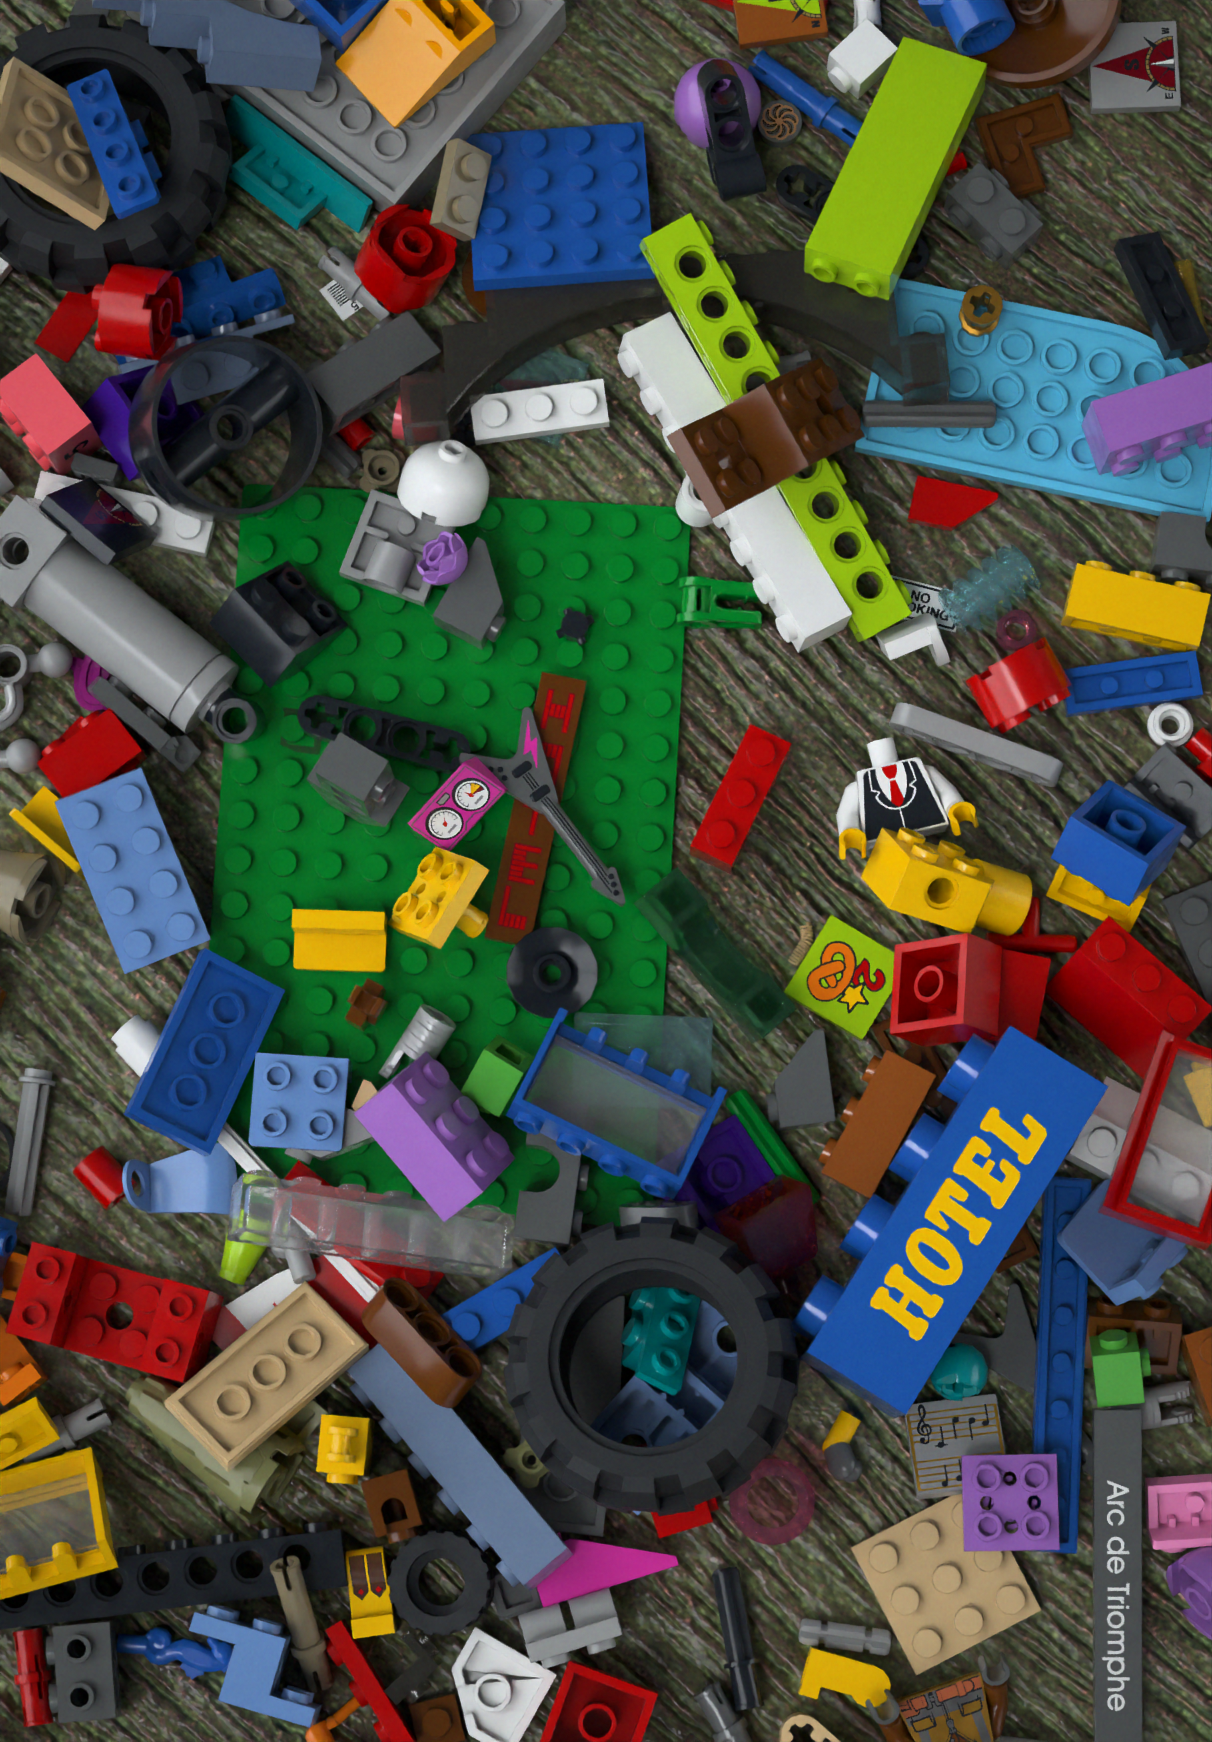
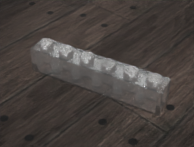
(369, 1226)

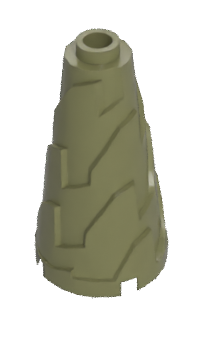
(257, 1477)

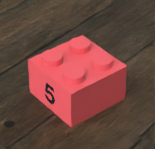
(43, 410)

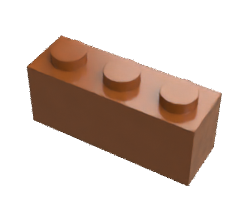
(876, 1123)

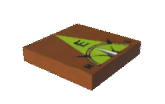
(778, 21)

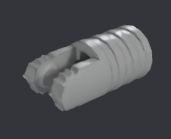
(426, 1032)
(1155, 1417)

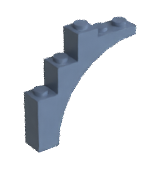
(232, 41)

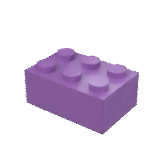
(1150, 421)
(435, 1136)

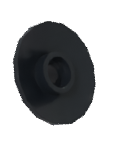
(551, 948)

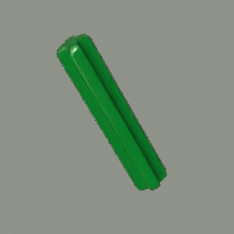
(766, 1139)

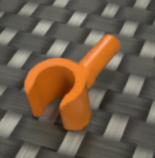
(321, 1731)

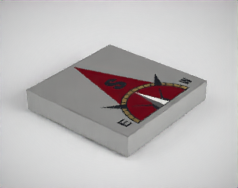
(1137, 70)

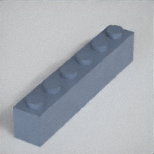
(464, 1469)

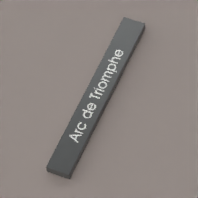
(1117, 1574)

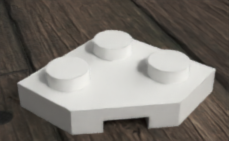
(498, 1688)

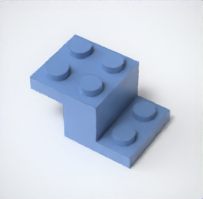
(256, 1665)

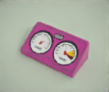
(458, 804)

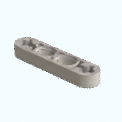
(976, 744)

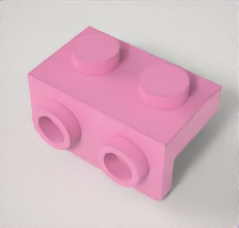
(1179, 1512)

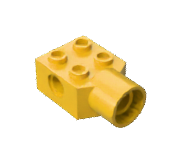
(945, 884)

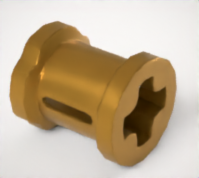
(971, 301)

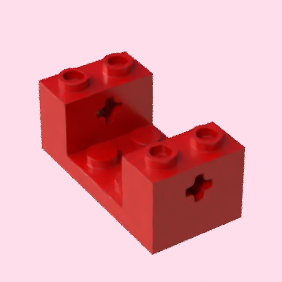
(69, 1306)

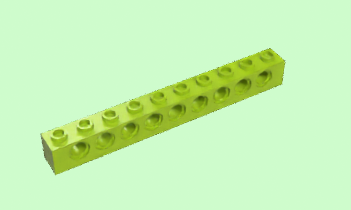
(692, 238)

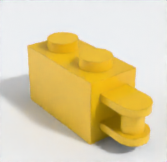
(345, 1448)

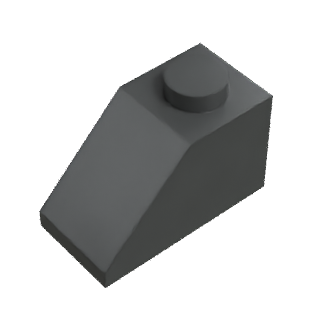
(473, 602)
(803, 1089)

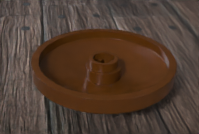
(1050, 41)

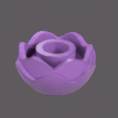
(443, 559)

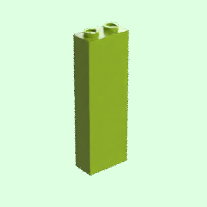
(895, 168)

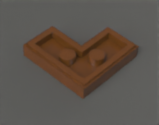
(1015, 132)

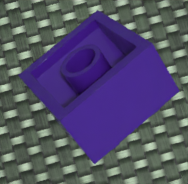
(110, 410)

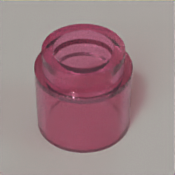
(773, 1536)

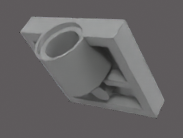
(389, 547)

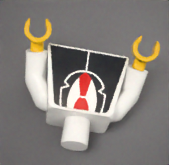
(895, 797)

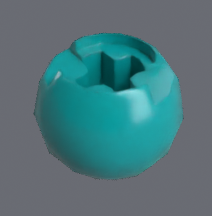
(960, 1372)

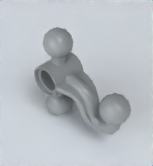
(53, 661)

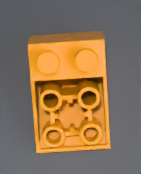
(415, 52)

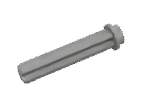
(28, 1141)

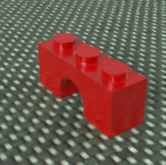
(740, 798)

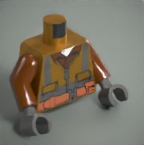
(950, 1711)

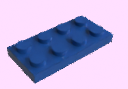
(204, 1052)

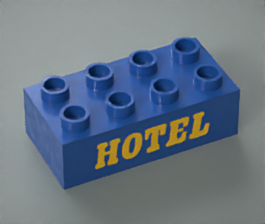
(953, 1221)

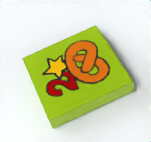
(844, 978)

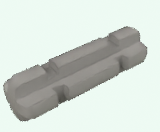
(845, 1636)

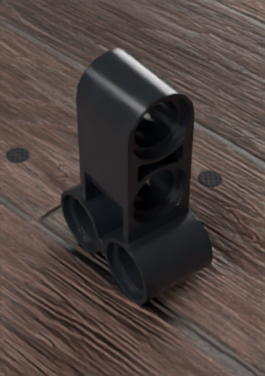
(731, 156)

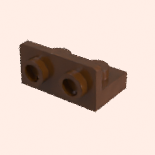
(1155, 1324)

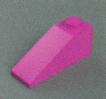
(597, 1568)

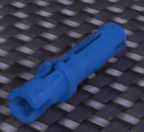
(822, 109)

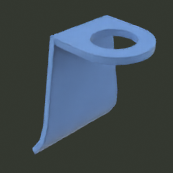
(183, 1183)

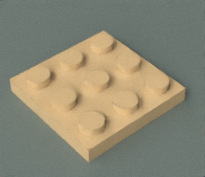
(46, 145)
(936, 1591)

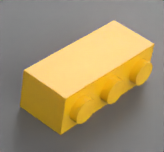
(1135, 607)

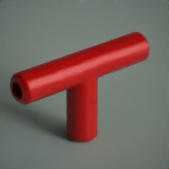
(1030, 939)

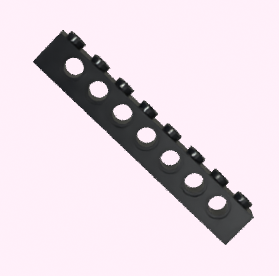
(325, 1571)

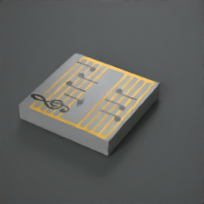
(942, 1433)

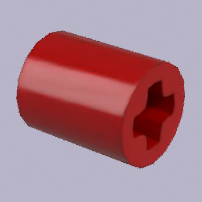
(102, 1177)

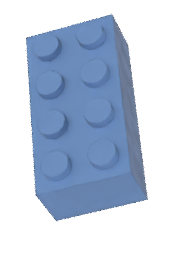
(132, 870)

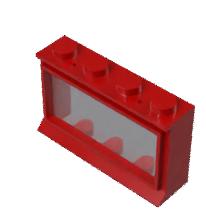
(1167, 1153)

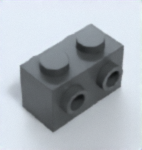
(993, 215)
(94, 1671)

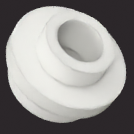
(1179, 715)

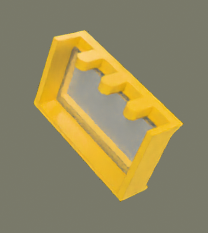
(53, 1523)

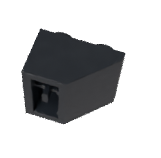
(278, 623)

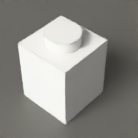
(860, 59)

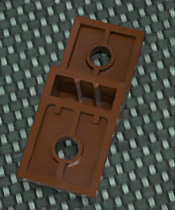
(766, 436)

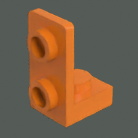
(18, 1369)

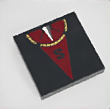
(97, 521)

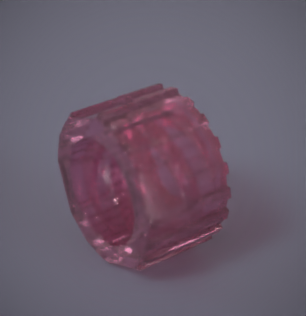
(1018, 617)

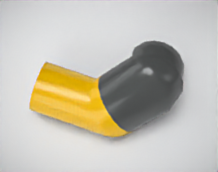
(838, 1451)

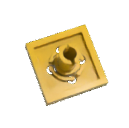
(441, 899)

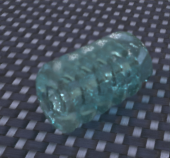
(988, 588)

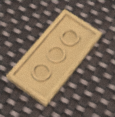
(266, 1376)

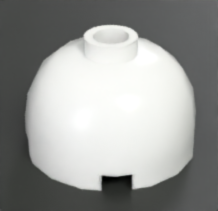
(445, 483)

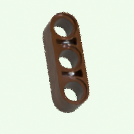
(421, 1342)

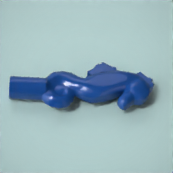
(160, 1650)

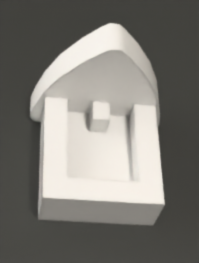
(912, 636)

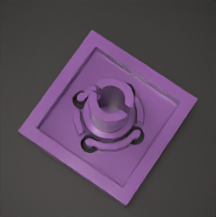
(1009, 1502)

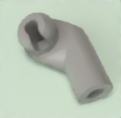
(299, 1264)

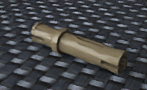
(307, 1640)

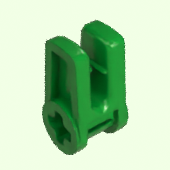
(709, 613)

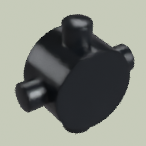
(575, 626)

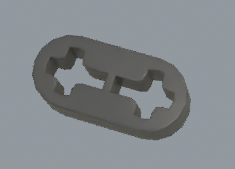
(684, 1211)

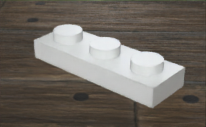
(540, 412)

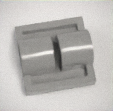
(550, 1639)

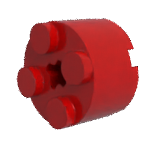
(405, 259)
(137, 311)
(1019, 683)

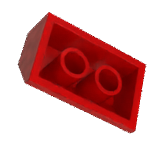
(1125, 996)

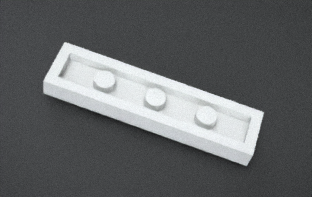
(173, 528)

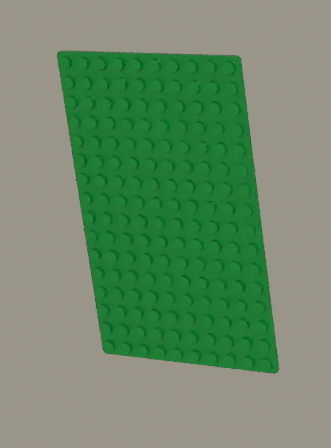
(295, 851)

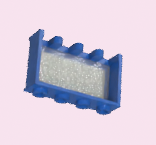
(614, 1108)

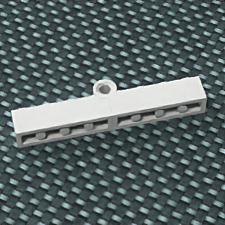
(759, 529)

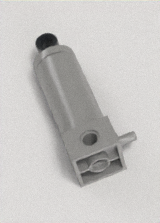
(119, 625)

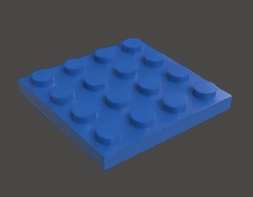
(562, 207)

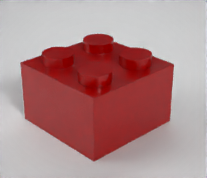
(946, 990)
(598, 1707)

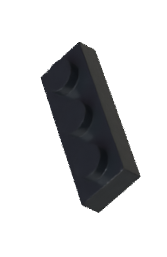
(1161, 295)

